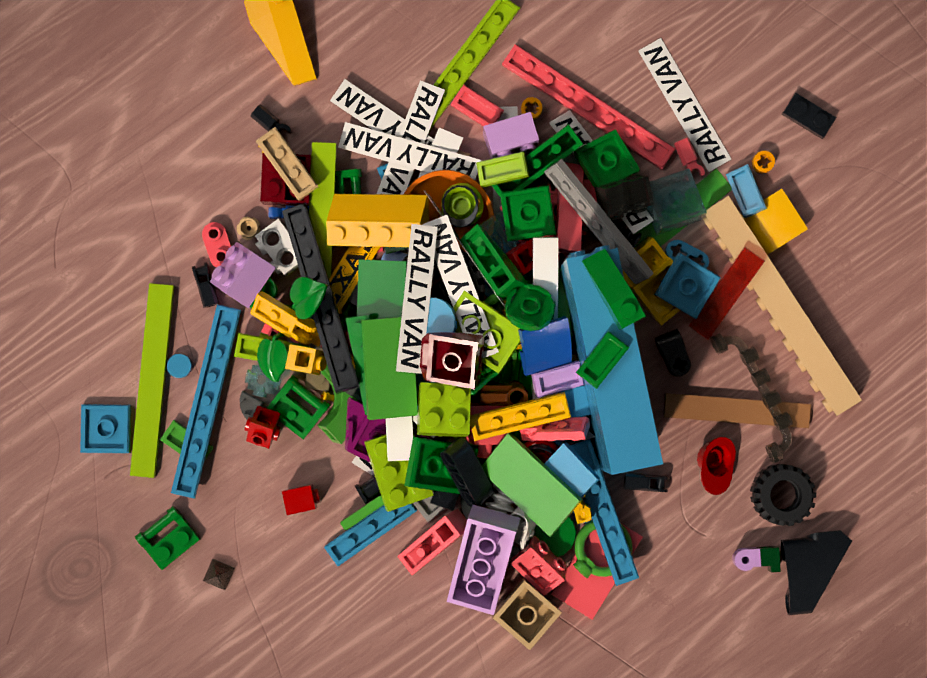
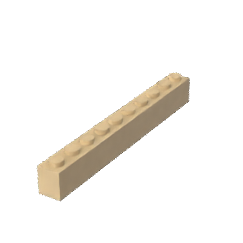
(784, 309)

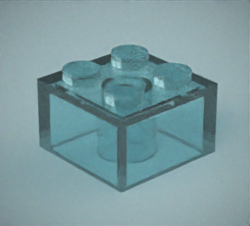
(675, 202)

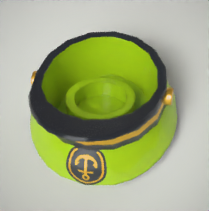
(462, 204)

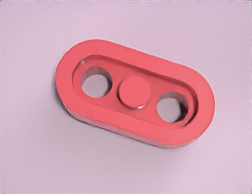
(216, 245)

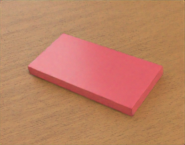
(589, 593)

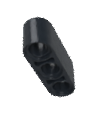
(467, 472)

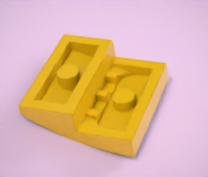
(776, 223)

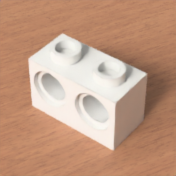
(277, 251)

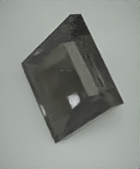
(218, 574)

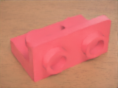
(540, 566)

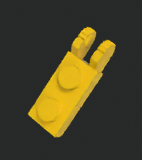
(282, 318)

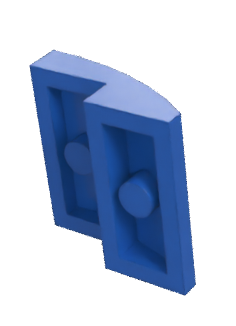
(546, 347)

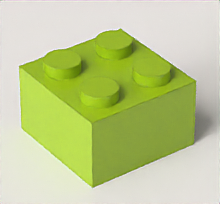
(443, 410)

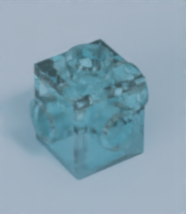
(260, 389)

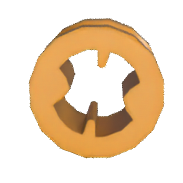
(531, 100)
(769, 166)

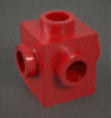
(263, 427)

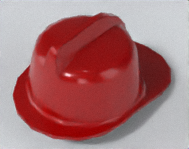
(716, 464)

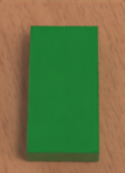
(602, 360)

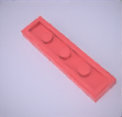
(567, 220)

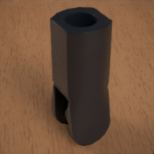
(206, 289)
(642, 482)

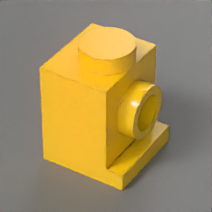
(305, 360)

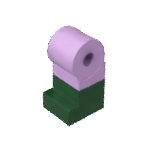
(752, 557)

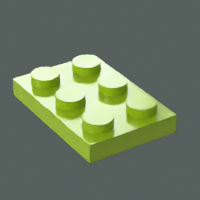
(503, 331)
(392, 476)

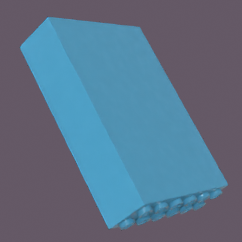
(621, 404)

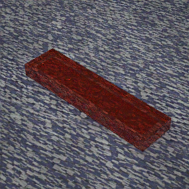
(727, 292)

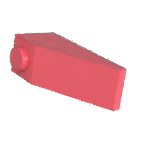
(434, 541)

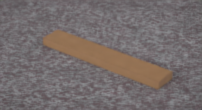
(731, 410)

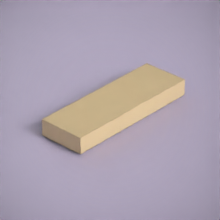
(287, 164)

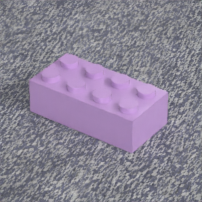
(483, 559)

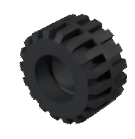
(803, 494)

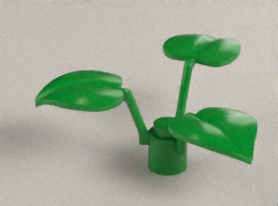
(307, 297)

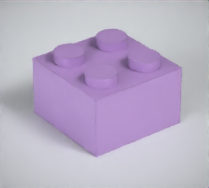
(511, 136)
(242, 274)

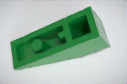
(492, 262)
(613, 289)

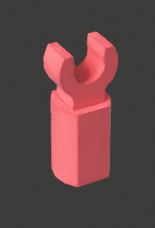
(688, 156)

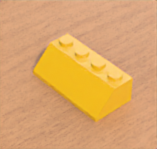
(375, 219)

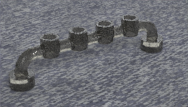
(770, 399)

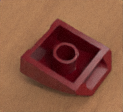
(452, 358)

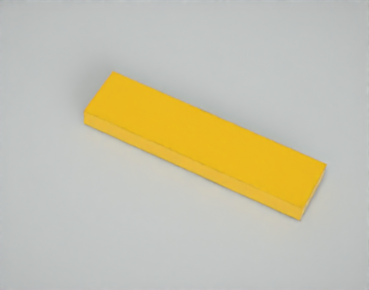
(519, 416)

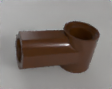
(499, 394)

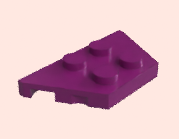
(361, 429)

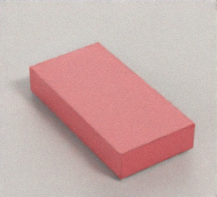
(476, 107)

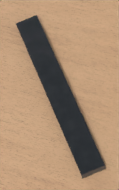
(326, 316)

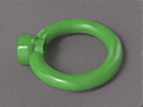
(583, 563)

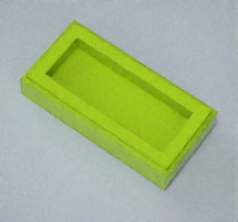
(502, 169)

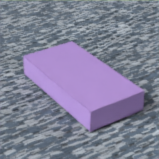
(557, 379)

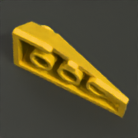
(283, 36)

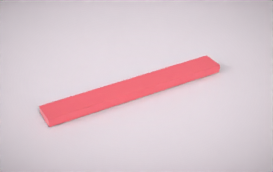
(587, 106)

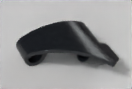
(810, 567)

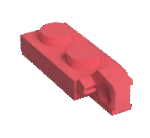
(566, 429)

